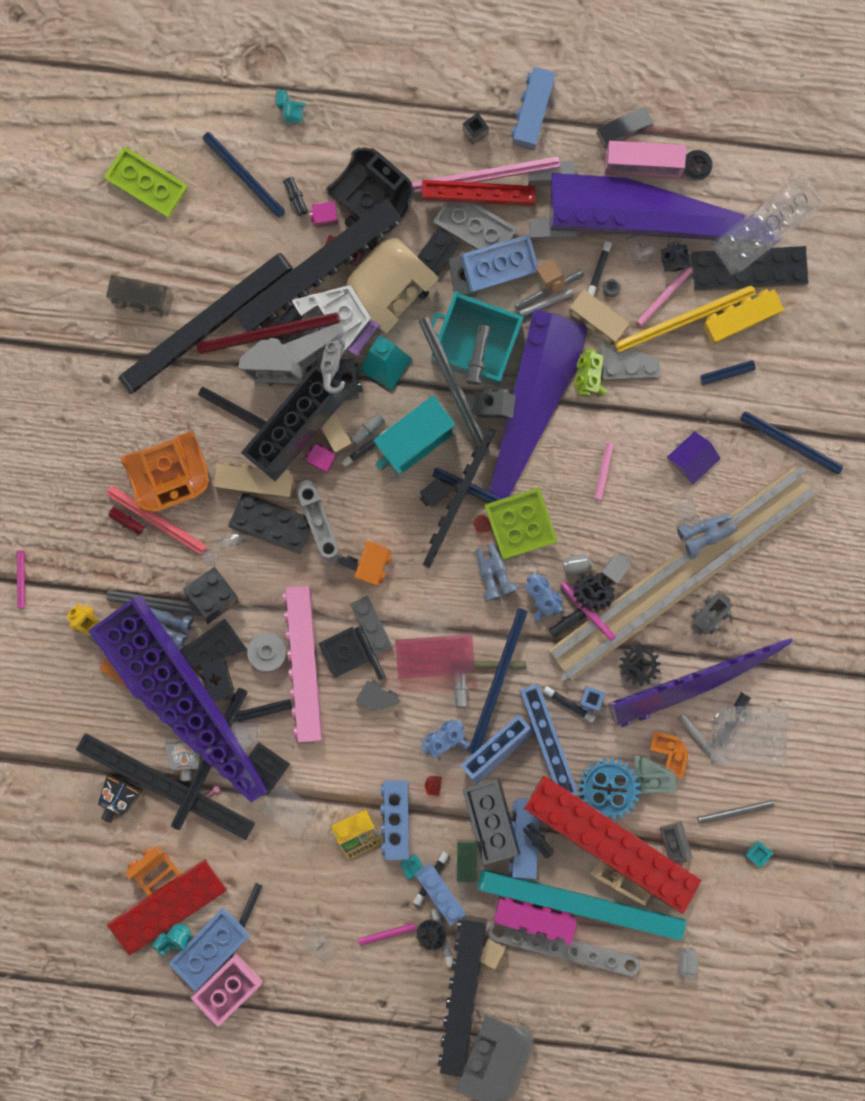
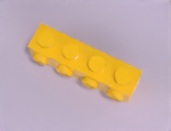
(743, 316)

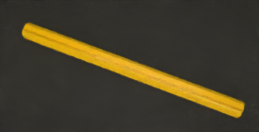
(684, 319)

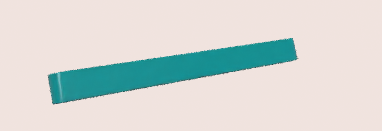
(582, 904)

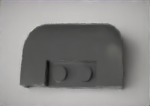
(496, 1060)

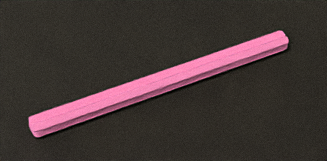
(498, 172)

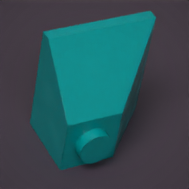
(385, 362)

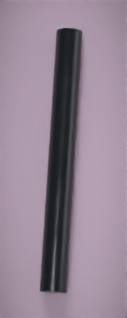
(250, 905)

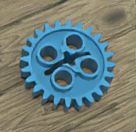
(611, 770)

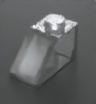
(247, 734)

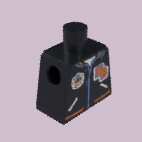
(117, 797)

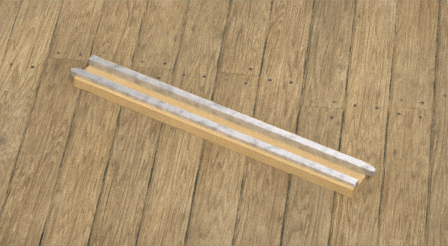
(682, 575)

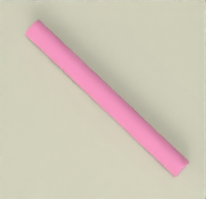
(664, 296)

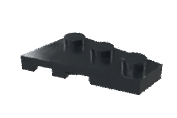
(213, 644)

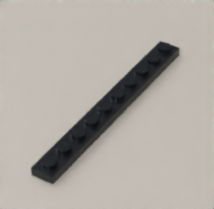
(164, 785)

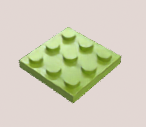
(521, 523)

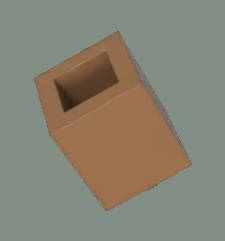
(550, 276)

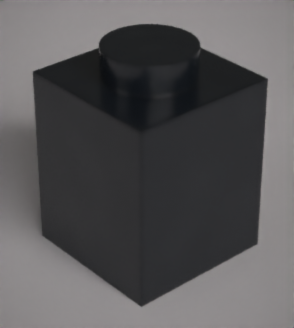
(475, 128)
(433, 493)

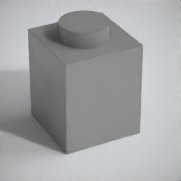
(616, 568)

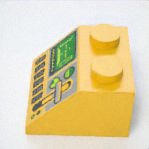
(356, 833)

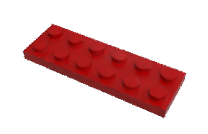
(167, 907)

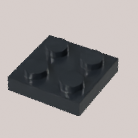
(343, 652)

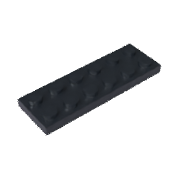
(774, 268)

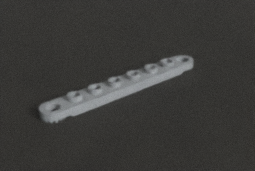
(577, 952)

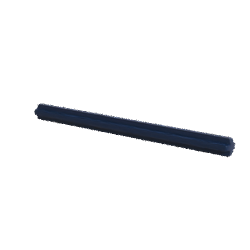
(498, 680)

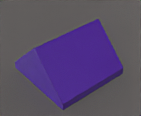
(694, 457)

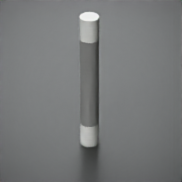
(446, 948)

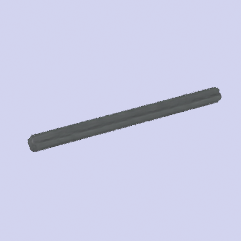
(452, 381)

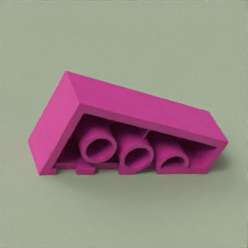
(535, 919)

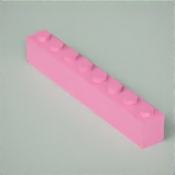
(303, 664)

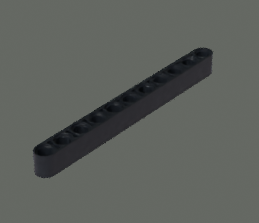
(204, 323)

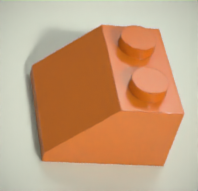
(373, 563)

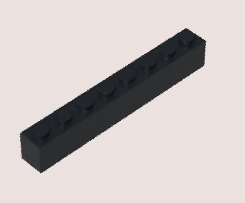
(463, 995)

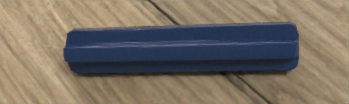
(727, 372)

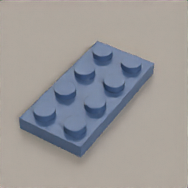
(499, 263)
(209, 949)

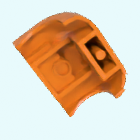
(167, 472)

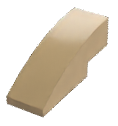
(336, 434)
(619, 882)

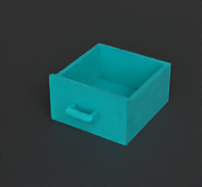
(460, 332)
(414, 437)

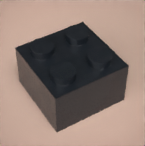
(210, 595)

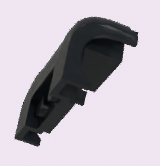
(369, 182)

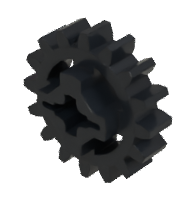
(593, 592)
(639, 656)

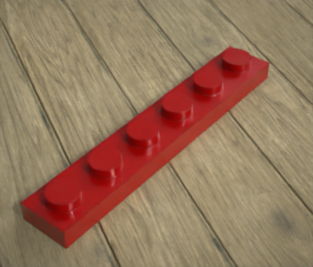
(478, 193)

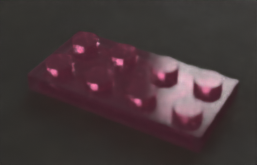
(435, 656)

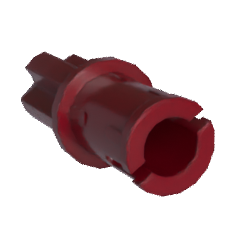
(126, 521)

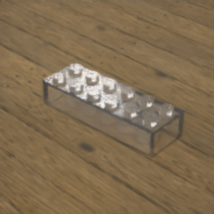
(767, 224)

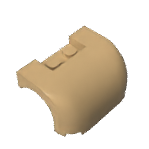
(390, 281)

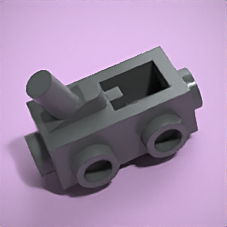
(706, 620)

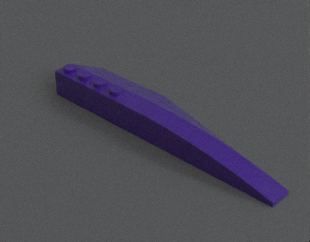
(632, 208)
(169, 687)

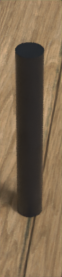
(370, 653)

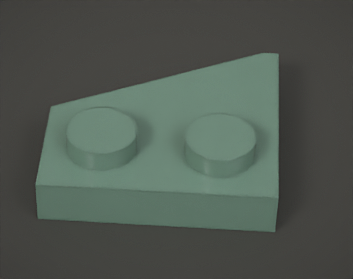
(654, 777)

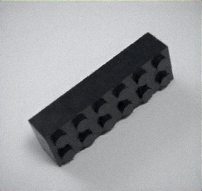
(294, 424)

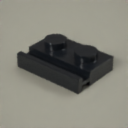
(438, 251)

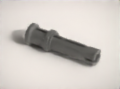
(476, 364)

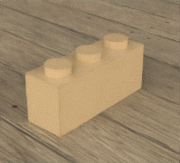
(598, 317)

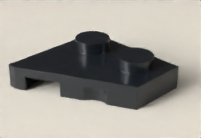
(268, 765)

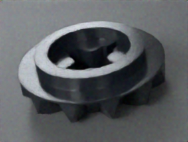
(701, 157)
(434, 928)

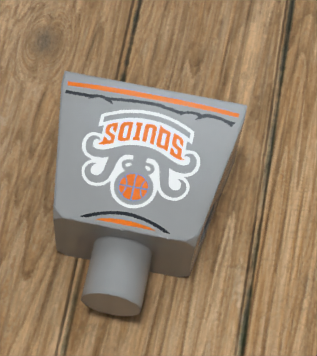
(182, 757)

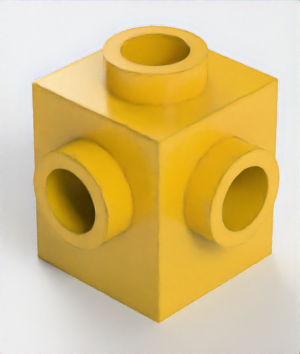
(82, 618)

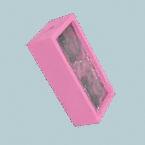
(645, 159)

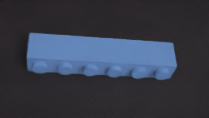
(547, 737)

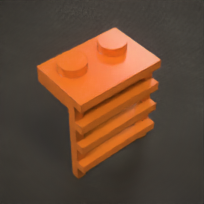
(151, 860)

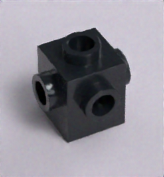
(675, 257)

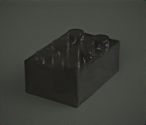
(139, 296)

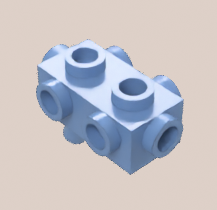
(546, 600)
(445, 737)

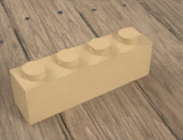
(252, 481)

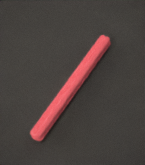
(156, 520)

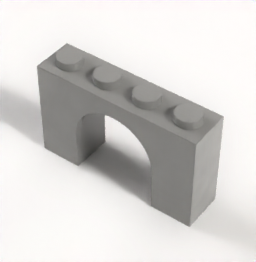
(539, 227)

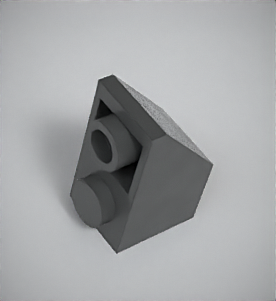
(375, 697)

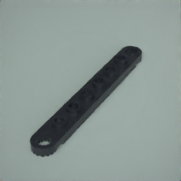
(461, 490)

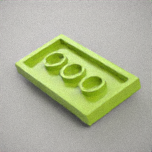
(146, 182)

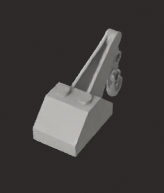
(286, 363)

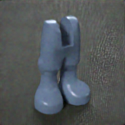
(707, 526)
(491, 567)
(184, 625)

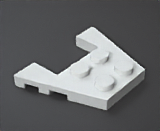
(344, 302)

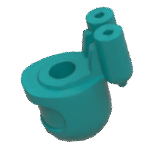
(292, 110)
(175, 938)

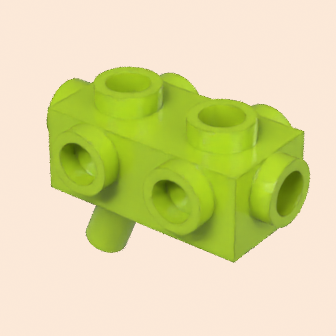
(589, 374)

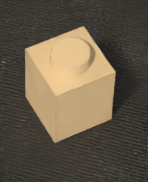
(492, 953)

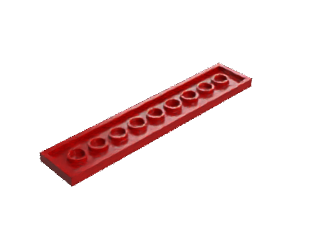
(612, 844)

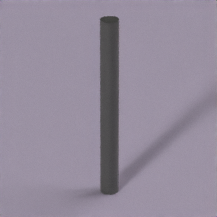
(543, 293)

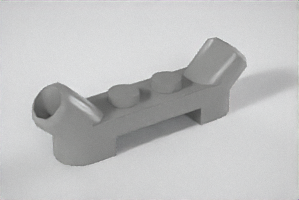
(318, 522)

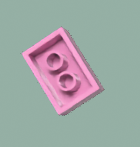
(227, 989)

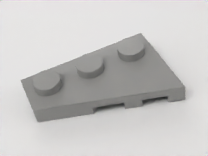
(627, 364)

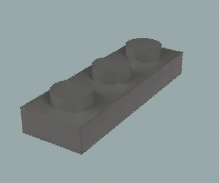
(371, 625)

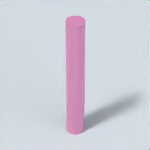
(604, 471)

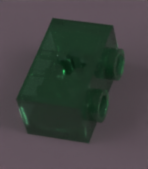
(466, 860)

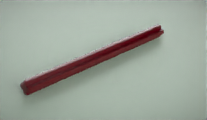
(270, 332)

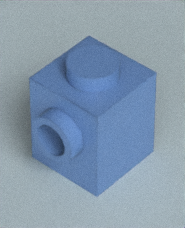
(591, 699)

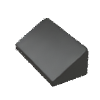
(676, 842)

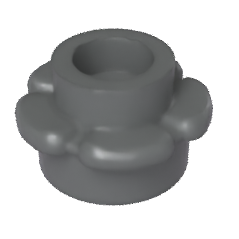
(611, 283)

